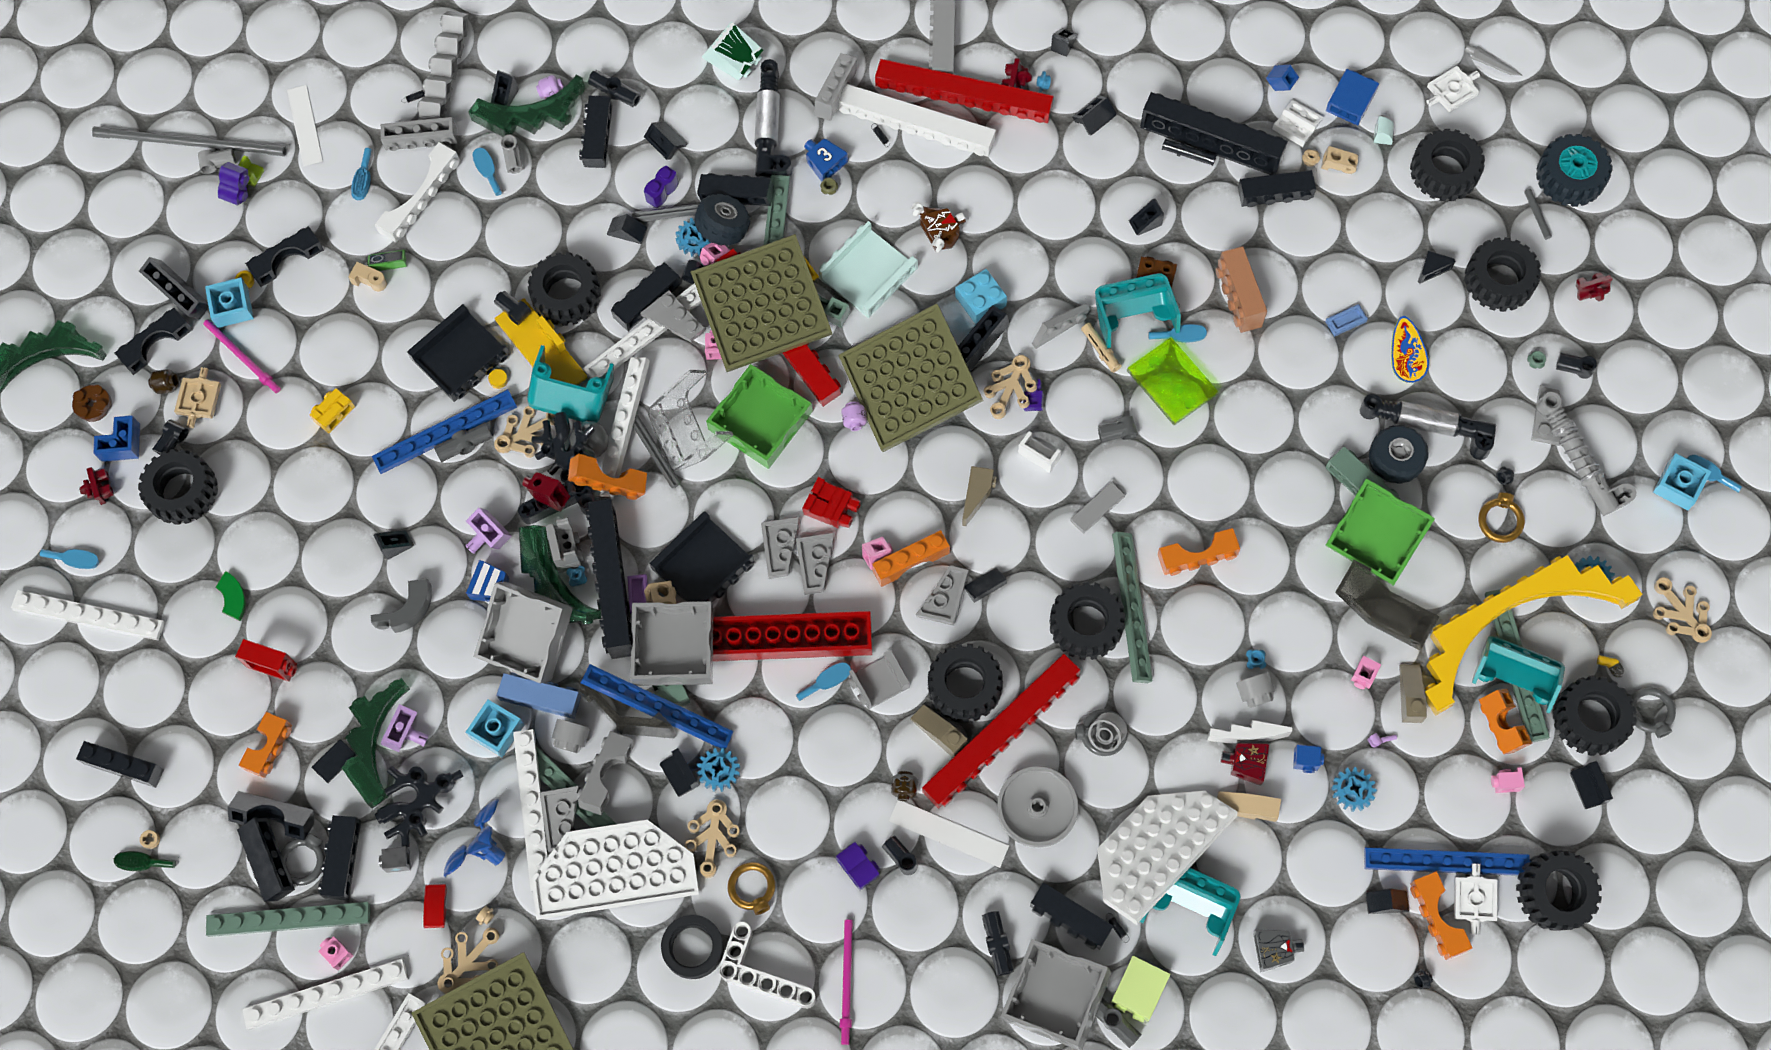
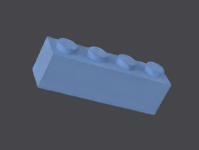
(539, 696)

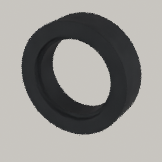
(678, 926)

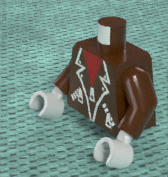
(939, 225)

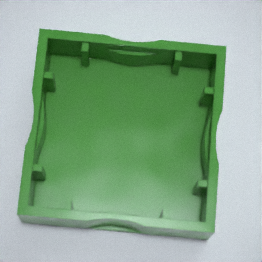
(760, 416)
(1380, 531)

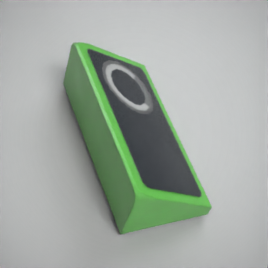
(387, 260)

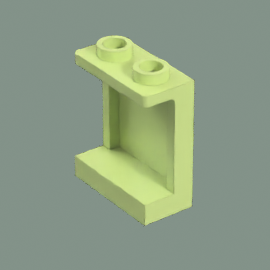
(1140, 989)

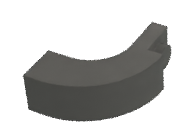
(411, 613)

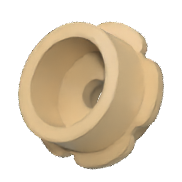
(1311, 161)
(485, 916)

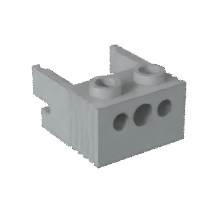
(564, 545)

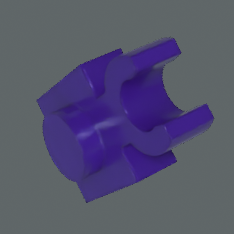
(1035, 398)

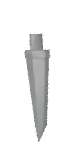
(1484, 57)

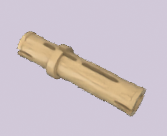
(1105, 354)

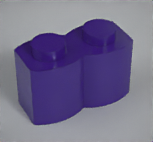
(233, 183)
(663, 185)
(857, 865)

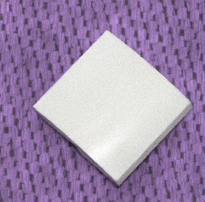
(1297, 123)

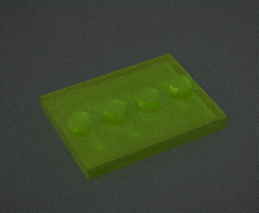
(1172, 381)

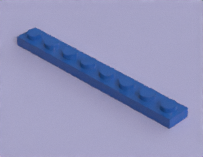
(443, 431)
(652, 704)
(1444, 861)

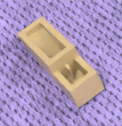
(1252, 805)

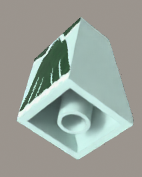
(734, 52)

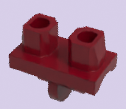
(1018, 74)
(1595, 288)
(99, 492)

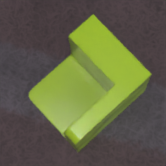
(254, 170)

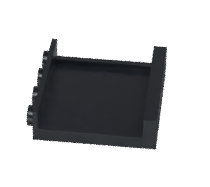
(458, 353)
(702, 561)

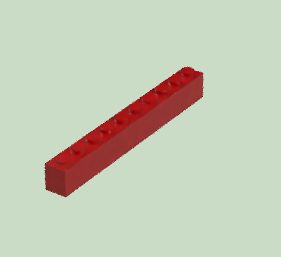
(964, 91)
(807, 366)
(1001, 731)

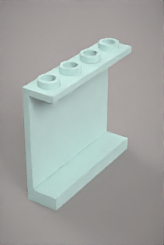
(867, 270)

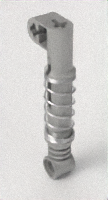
(1580, 457)

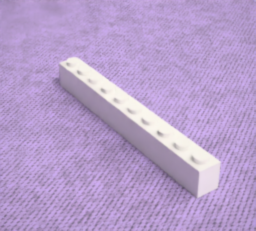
(916, 120)

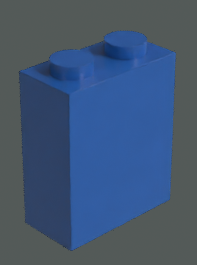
(1352, 97)

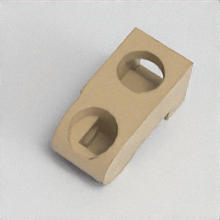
(1339, 160)
(367, 276)

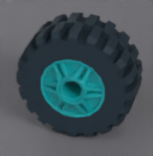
(1574, 170)

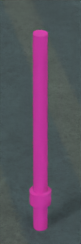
(264, 378)
(846, 1022)

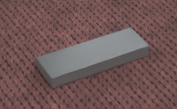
(1097, 508)

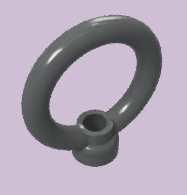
(1662, 728)
(1081, 733)
(313, 843)

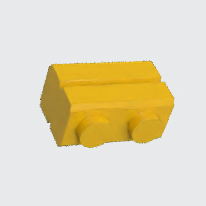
(331, 410)

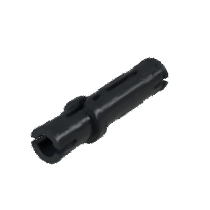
(1168, 146)

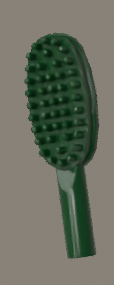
(140, 861)

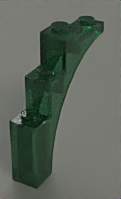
(529, 117)
(60, 341)
(538, 563)
(363, 739)

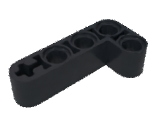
(580, 497)

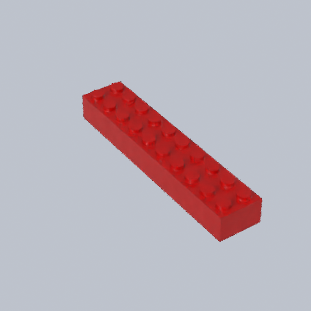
(792, 636)

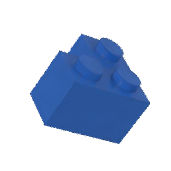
(122, 443)

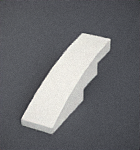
(1255, 733)

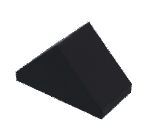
(1063, 41)
(504, 89)
(1147, 218)
(627, 228)
(1435, 265)
(393, 542)
(1387, 901)

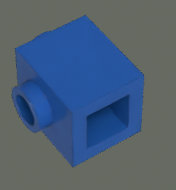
(1282, 77)
(1308, 758)

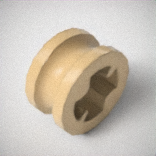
(146, 834)

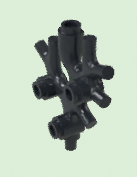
(556, 450)
(412, 811)

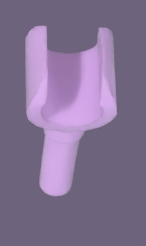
(1375, 740)

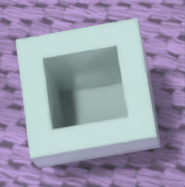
(1383, 131)

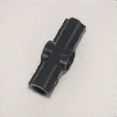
(606, 84)
(997, 943)

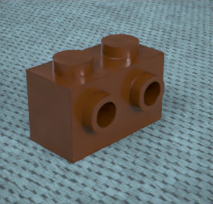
(1151, 266)

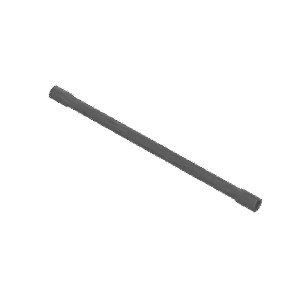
(103, 132)

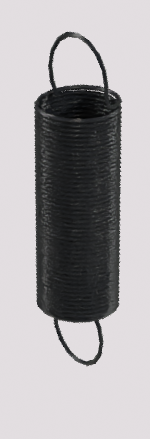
(420, 94)
(880, 135)
(1117, 927)

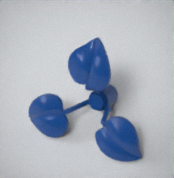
(482, 842)

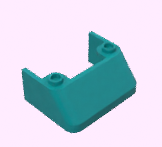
(1135, 298)
(558, 396)
(1521, 668)
(1205, 897)

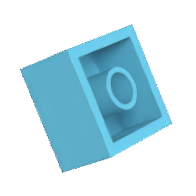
(979, 295)
(229, 302)
(1681, 481)
(494, 728)

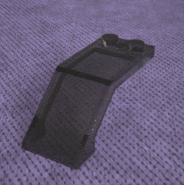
(1384, 608)
(653, 727)

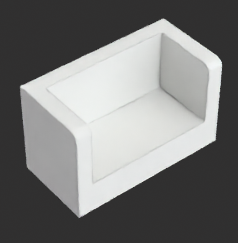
(1038, 453)

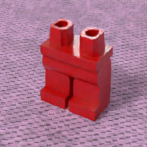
(830, 504)

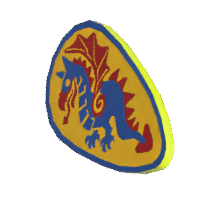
(1408, 352)

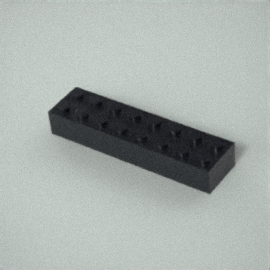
(1213, 134)
(610, 578)

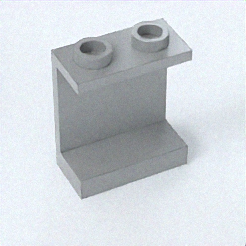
(879, 681)

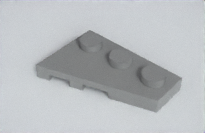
(674, 316)
(1059, 324)
(1541, 426)
(779, 544)
(814, 561)
(946, 598)
(558, 813)

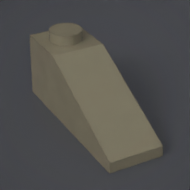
(979, 489)
(1412, 694)
(940, 731)

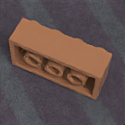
(1241, 290)

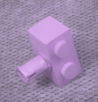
(487, 531)
(402, 729)

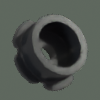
(1505, 475)
(1423, 979)

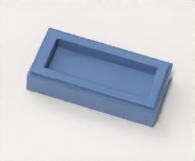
(1346, 320)

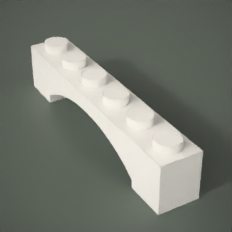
(396, 222)

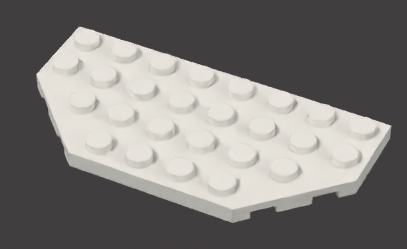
(1157, 848)
(612, 870)

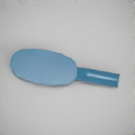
(486, 167)
(362, 178)
(1188, 333)
(1715, 472)
(74, 558)
(827, 679)

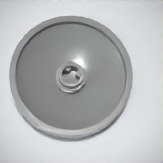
(1037, 807)

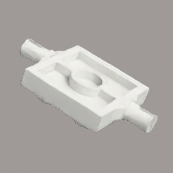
(1453, 89)
(1475, 899)

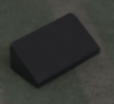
(985, 584)
(331, 762)

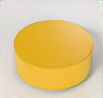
(247, 277)
(498, 378)

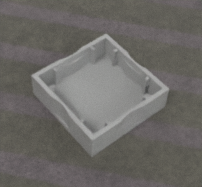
(523, 632)
(672, 644)
(1056, 995)

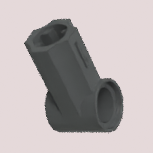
(1122, 428)

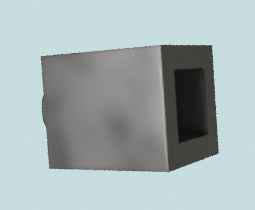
(395, 859)

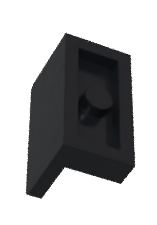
(1095, 114)
(664, 139)
(679, 773)
(1591, 785)

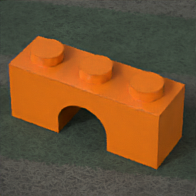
(1495, 708)
(261, 761)

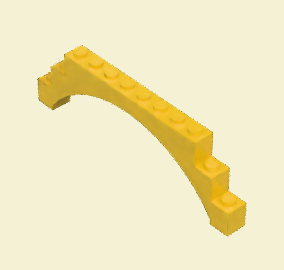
(1557, 579)

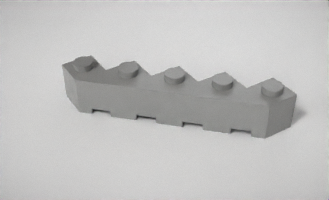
(443, 65)

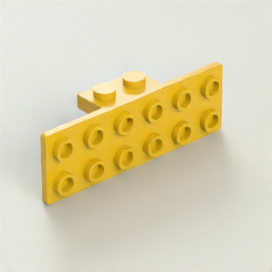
(536, 332)

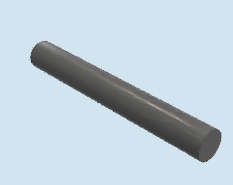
(1537, 213)

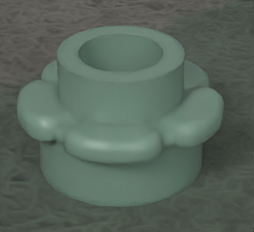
(1540, 356)

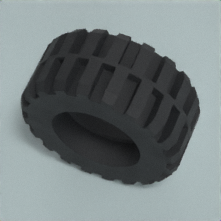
(1453, 145)
(1511, 255)
(560, 268)
(165, 468)
(1094, 597)
(1611, 698)
(965, 707)
(1582, 881)

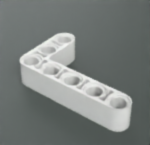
(759, 977)

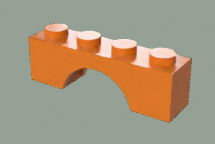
(585, 471)
(927, 549)
(1175, 558)
(1450, 940)

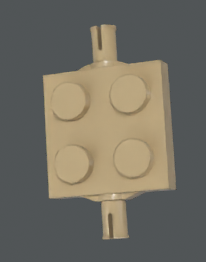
(197, 398)

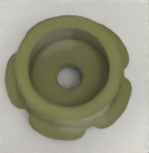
(829, 182)

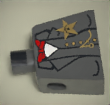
(1275, 948)

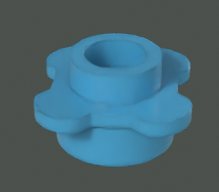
(1043, 81)
(581, 579)
(1260, 655)

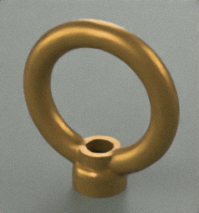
(1504, 500)
(760, 904)

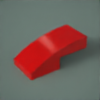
(434, 906)

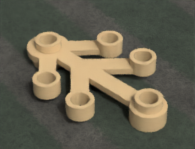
(1010, 384)
(524, 433)
(1683, 613)
(712, 834)
(465, 963)

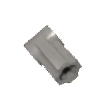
(511, 154)
(211, 160)

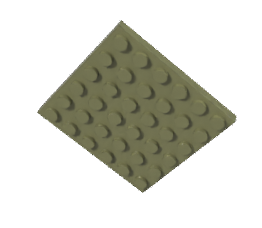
(761, 303)
(910, 377)
(494, 1013)

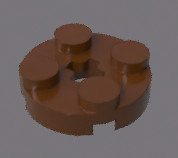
(84, 396)

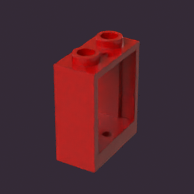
(266, 660)

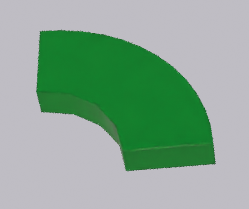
(233, 596)

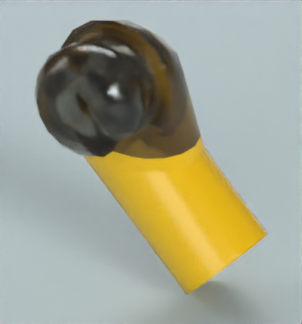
(1612, 664)

